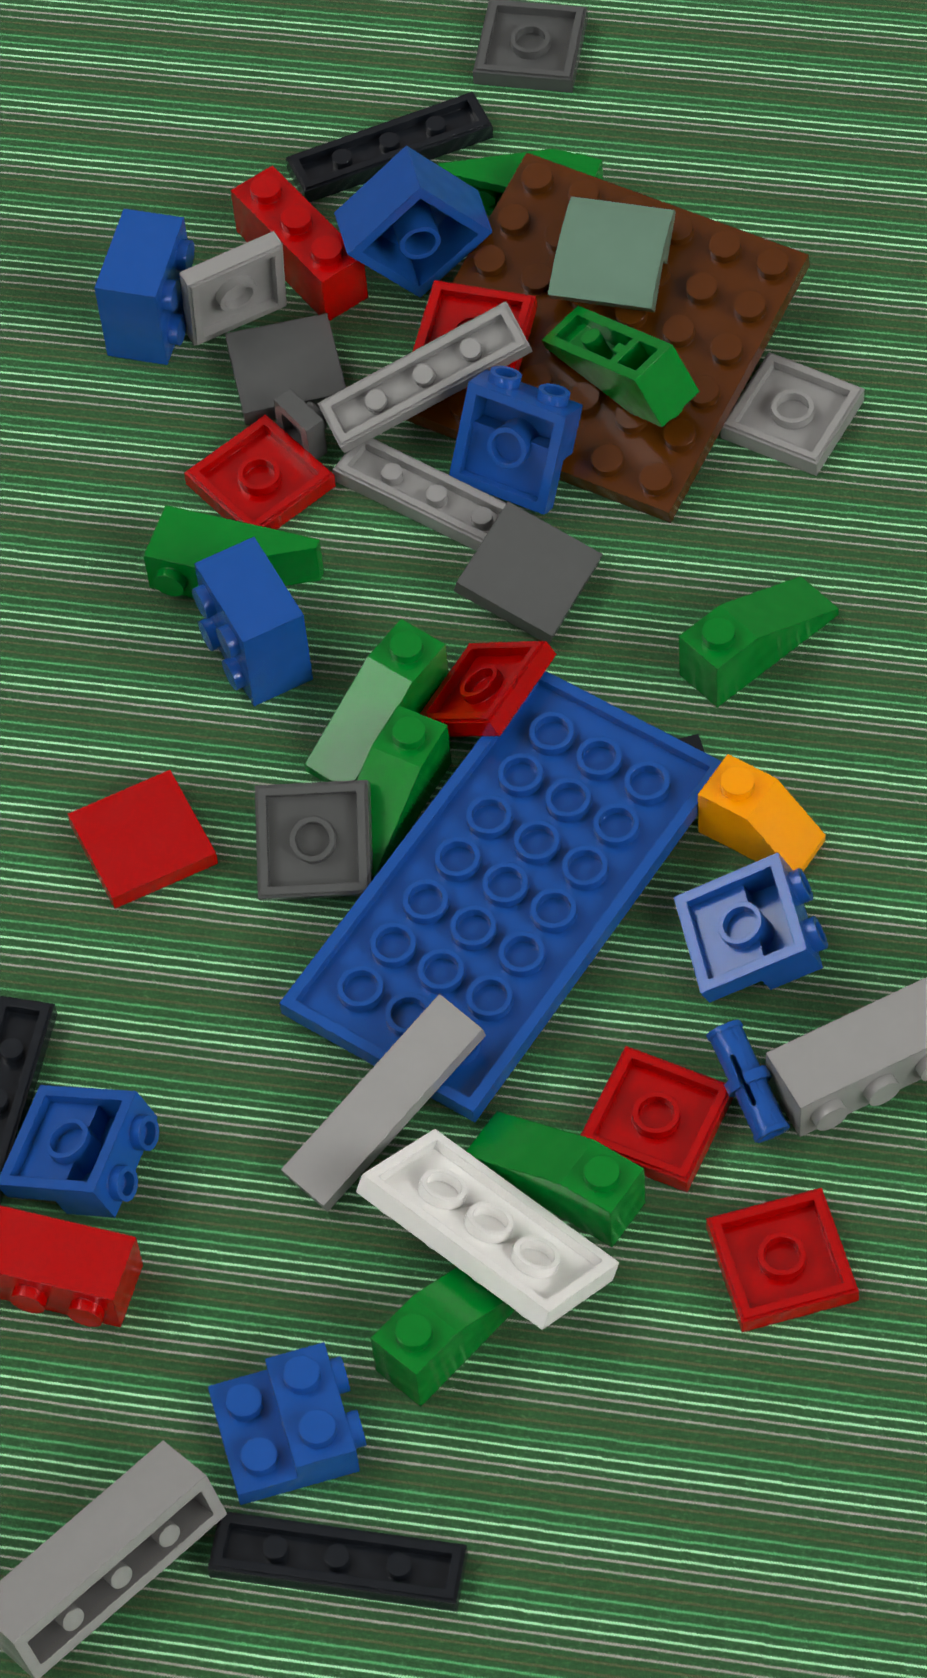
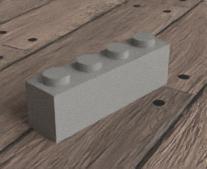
(852, 1061)
(104, 1557)

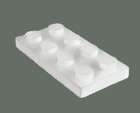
(488, 1228)

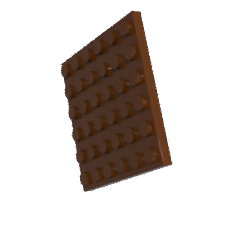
(713, 304)

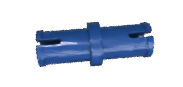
(748, 1081)

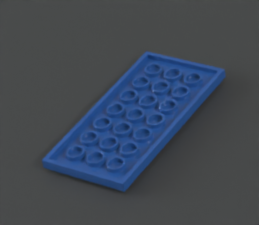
(506, 885)

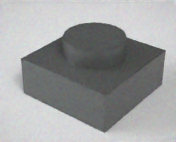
(302, 422)

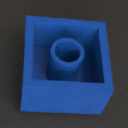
(413, 221)
(142, 287)
(252, 622)

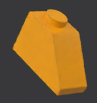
(756, 815)

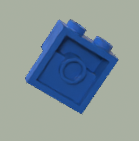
(515, 438)
(751, 928)
(80, 1149)
(288, 1424)

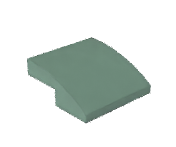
(611, 254)

